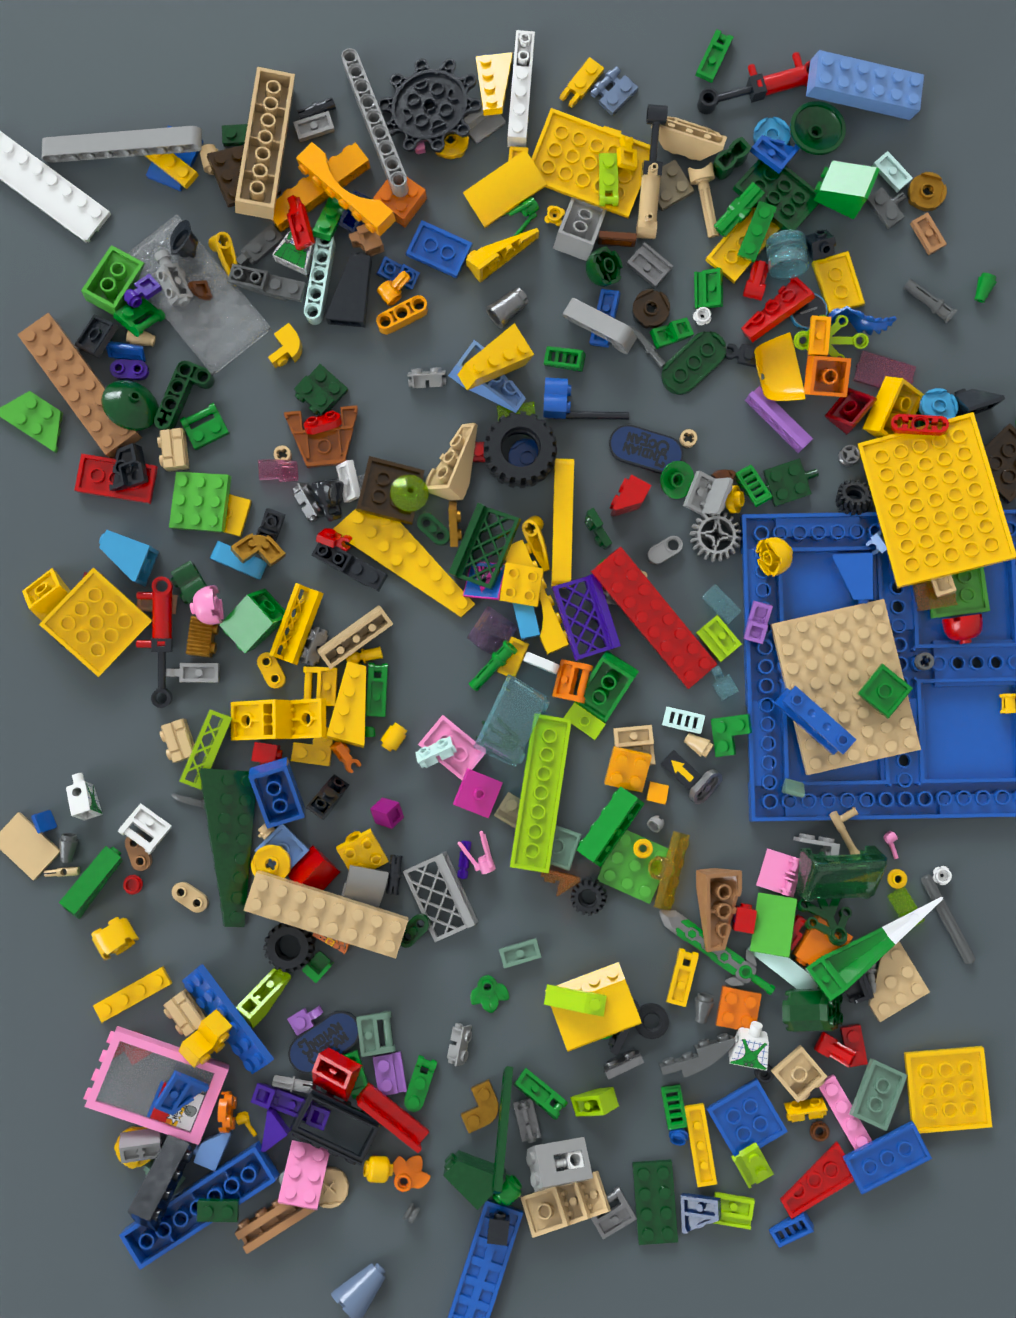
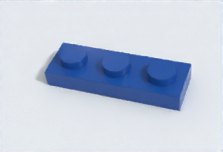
(607, 304)

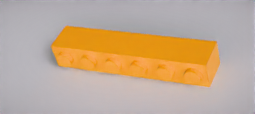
(343, 168)

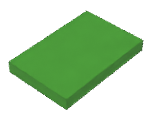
(774, 925)

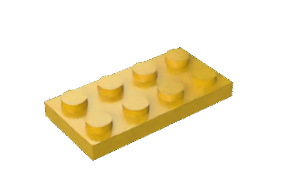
(726, 251)

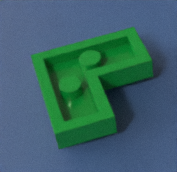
(724, 731)

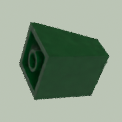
(470, 1176)

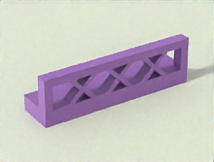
(779, 420)

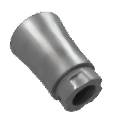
(506, 307)

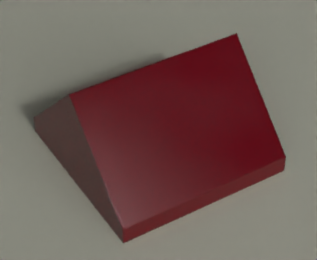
(850, 409)

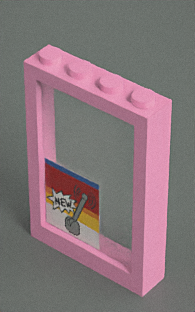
(135, 1075)

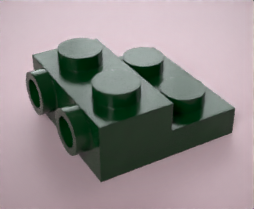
(320, 390)

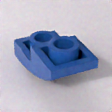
(390, 270)

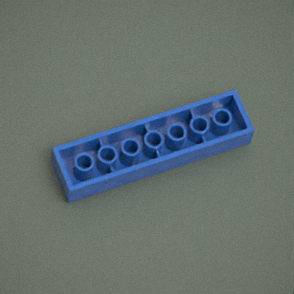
(234, 1179)

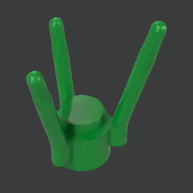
(527, 208)

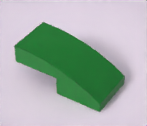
(671, 333)

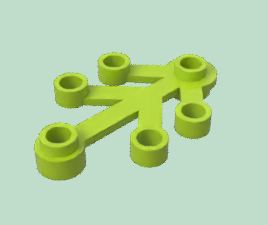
(833, 339)

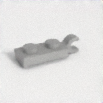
(196, 672)

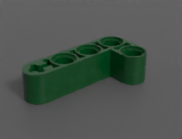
(181, 397)

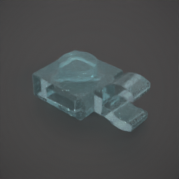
(724, 684)

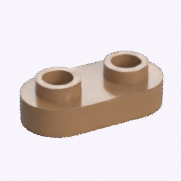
(137, 852)

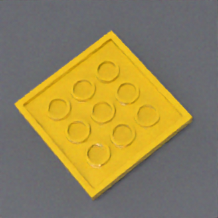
(95, 622)
(948, 1089)

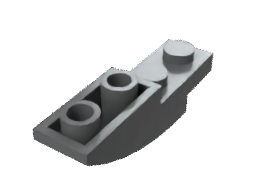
(267, 284)
(706, 1055)

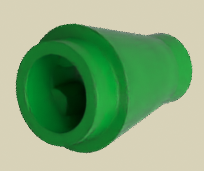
(984, 286)

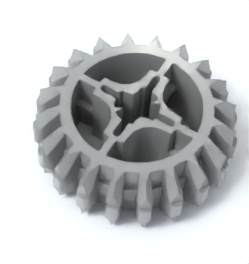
(717, 519)

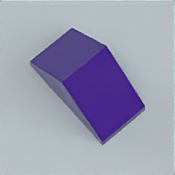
(274, 1129)

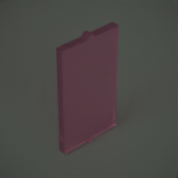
(873, 369)

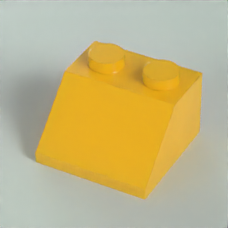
(45, 593)

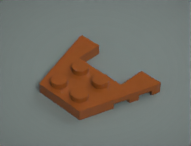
(326, 447)

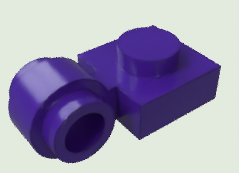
(144, 287)

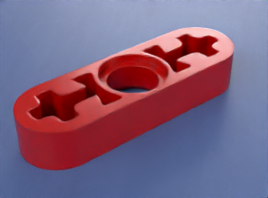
(925, 418)

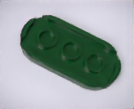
(693, 362)

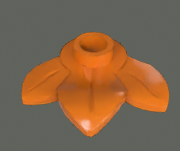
(411, 1171)

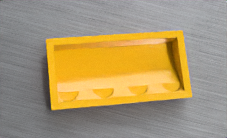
(505, 188)

